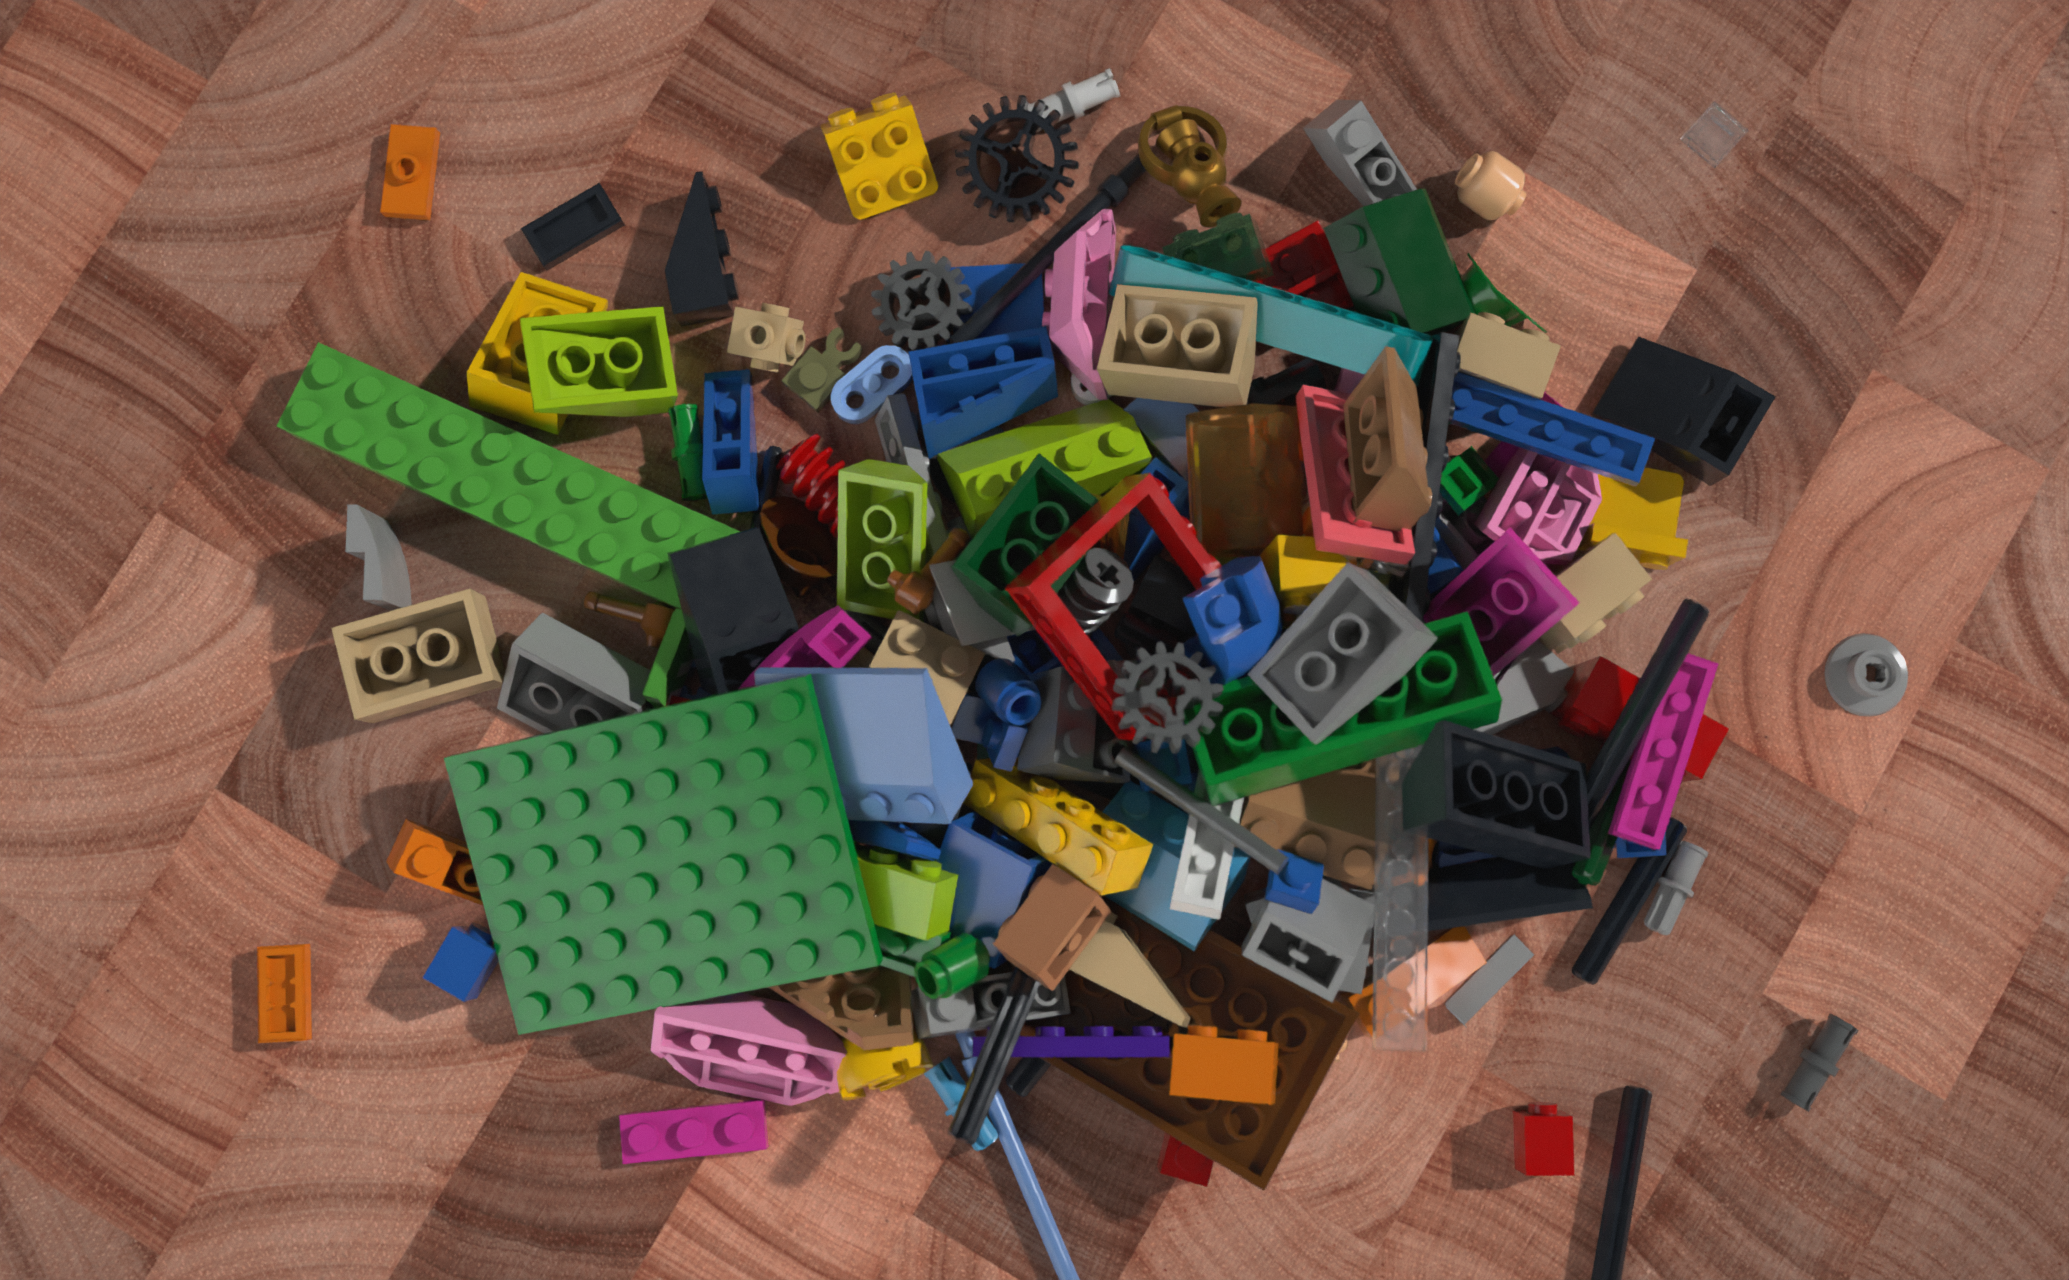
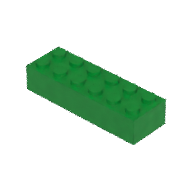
(1262, 748)

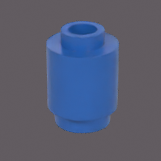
(1008, 691)

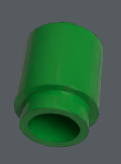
(952, 966)

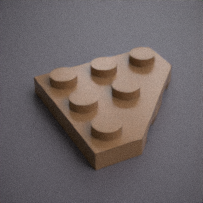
(862, 1005)

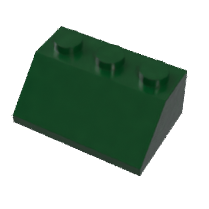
(1400, 264)
(1016, 534)

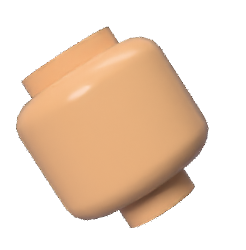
(1491, 185)

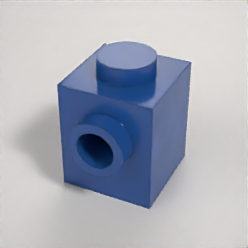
(464, 962)

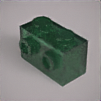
(1230, 247)

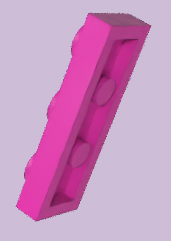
(693, 1131)

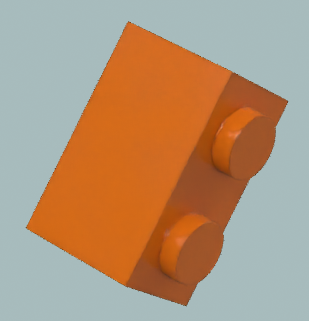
(1224, 1067)

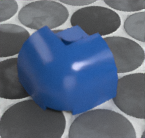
(1234, 618)

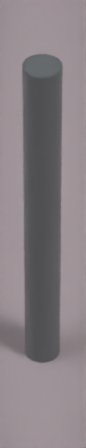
(1201, 810)

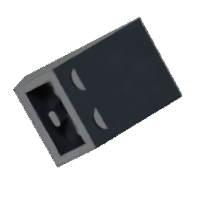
(1689, 406)
(731, 607)

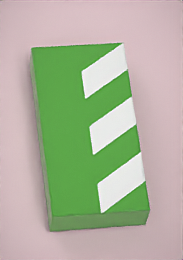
(670, 664)

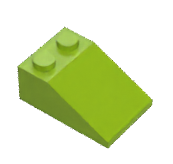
(600, 363)

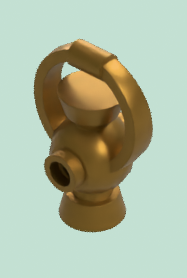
(1196, 168)

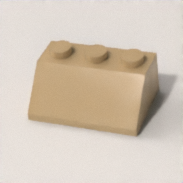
(1179, 346)

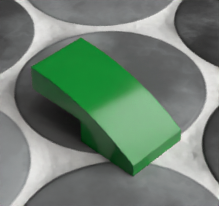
(1466, 480)

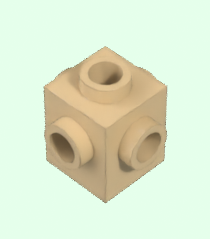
(767, 336)

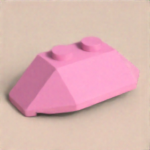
(1082, 299)
(1543, 504)
(750, 1047)

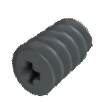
(1096, 588)

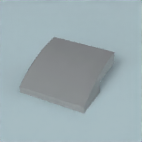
(384, 563)

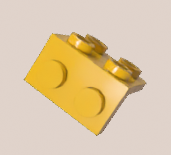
(880, 155)
(1641, 517)

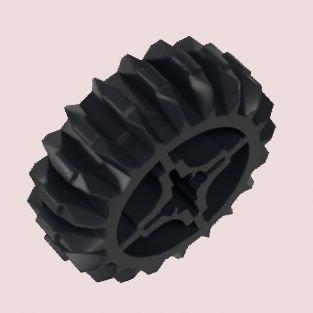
(1026, 139)

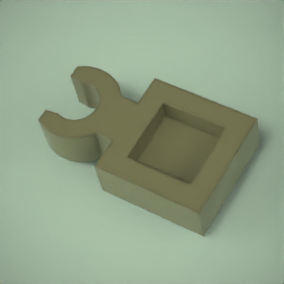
(817, 373)

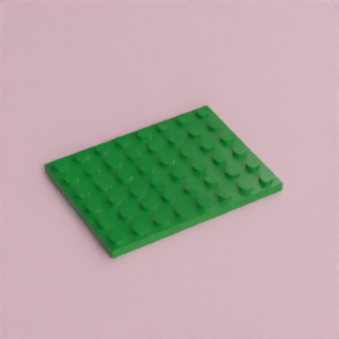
(665, 856)

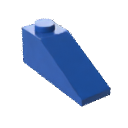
(730, 443)

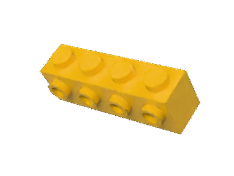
(1060, 827)

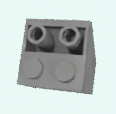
(1310, 947)

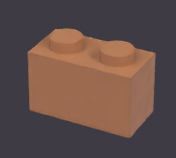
(1051, 926)

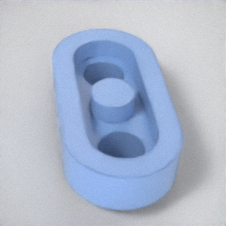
(868, 382)

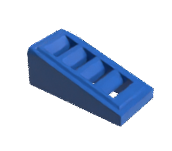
(894, 837)

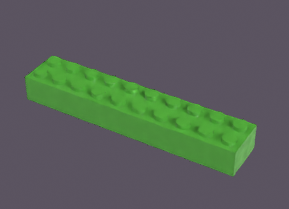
(494, 473)

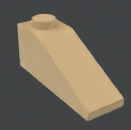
(1121, 967)

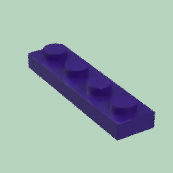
(1096, 1042)

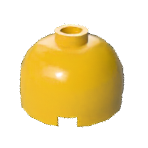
(880, 1067)

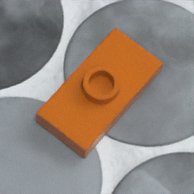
(410, 172)
(284, 993)

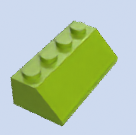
(1089, 444)

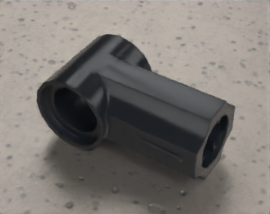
(1285, 385)

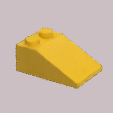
(499, 370)

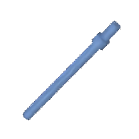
(1023, 1172)

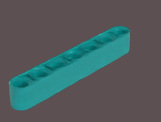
(1283, 317)

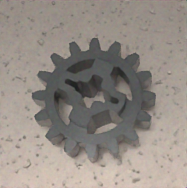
(928, 285)
(1146, 700)

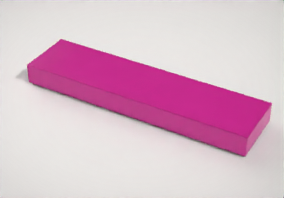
(1663, 756)

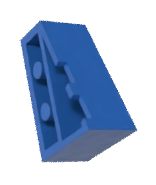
(981, 384)

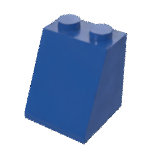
(991, 880)

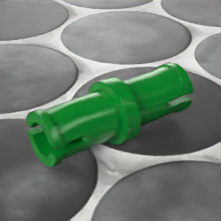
(688, 450)

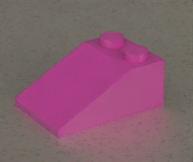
(1507, 598)

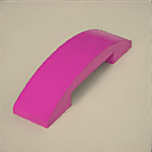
(822, 643)

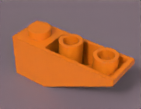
(434, 861)

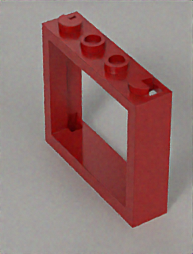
(1053, 620)

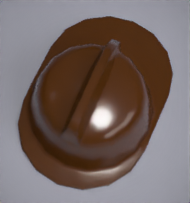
(798, 544)

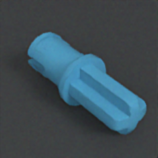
(950, 1089)

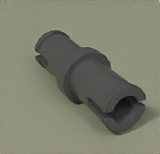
(1819, 1062)

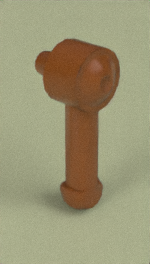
(917, 589)
(652, 618)

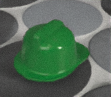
(1488, 299)

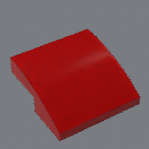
(1308, 267)

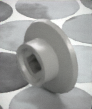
(1847, 672)

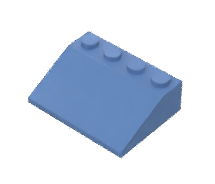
(887, 742)

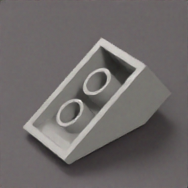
(1341, 653)

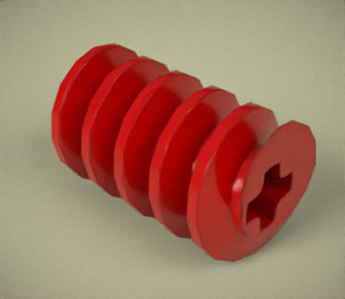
(813, 479)

